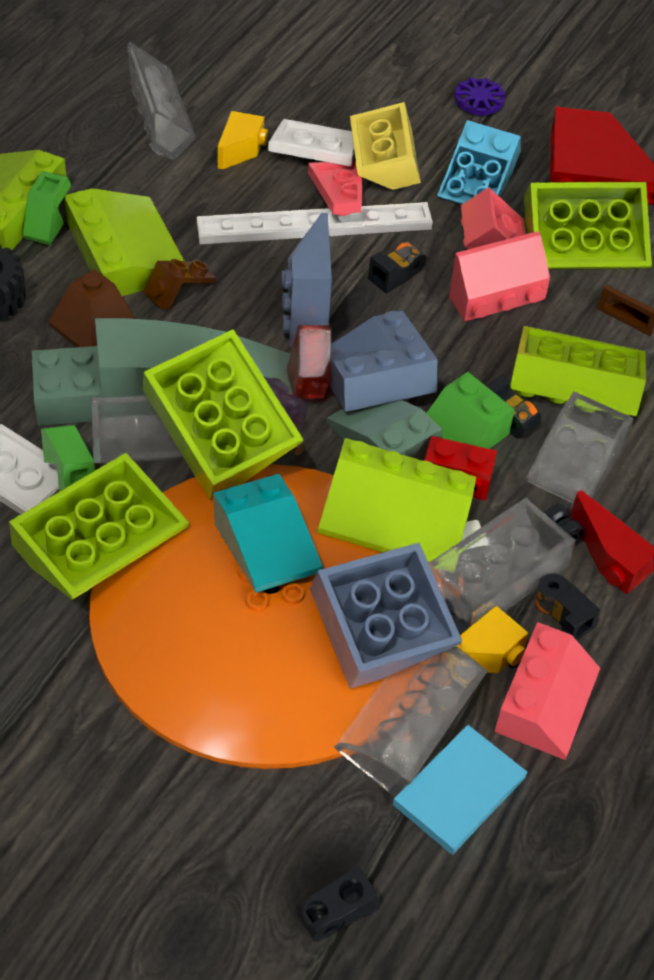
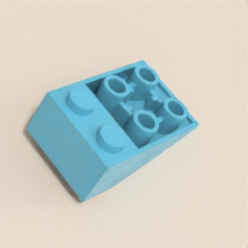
(480, 161)

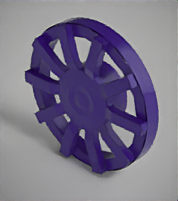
(479, 96)

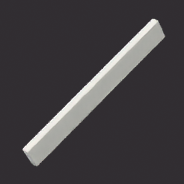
(298, 222)

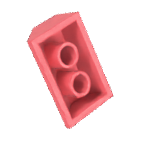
(499, 276)
(548, 692)

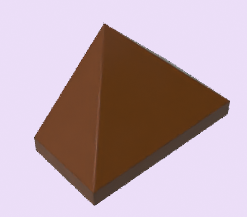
(627, 310)

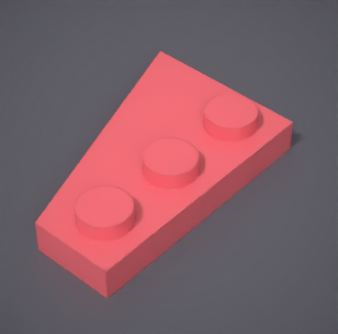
(338, 186)

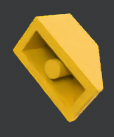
(241, 139)
(494, 641)

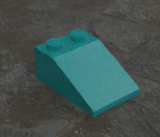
(266, 532)

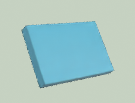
(459, 789)

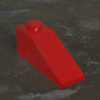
(615, 548)

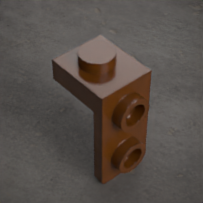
(169, 276)

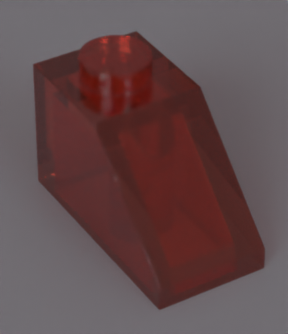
(310, 361)

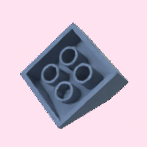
(308, 280)
(381, 363)
(383, 613)

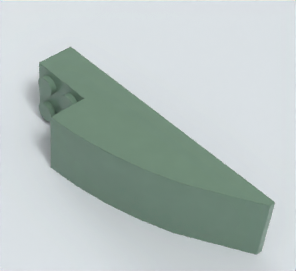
(115, 367)

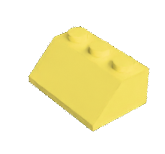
(385, 147)

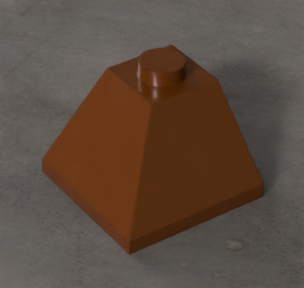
(83, 301)

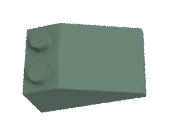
(388, 426)

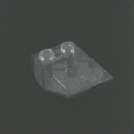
(580, 448)

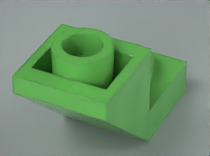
(42, 212)
(66, 448)

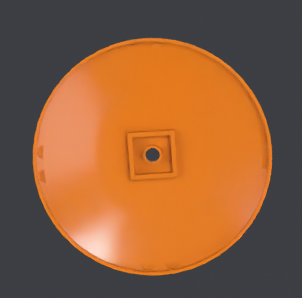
(213, 660)

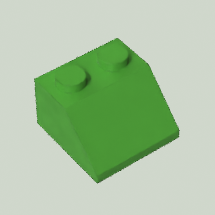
(471, 413)

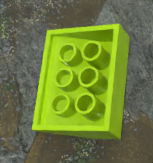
(17, 177)
(590, 224)
(119, 236)
(561, 363)
(220, 412)
(395, 501)
(95, 527)

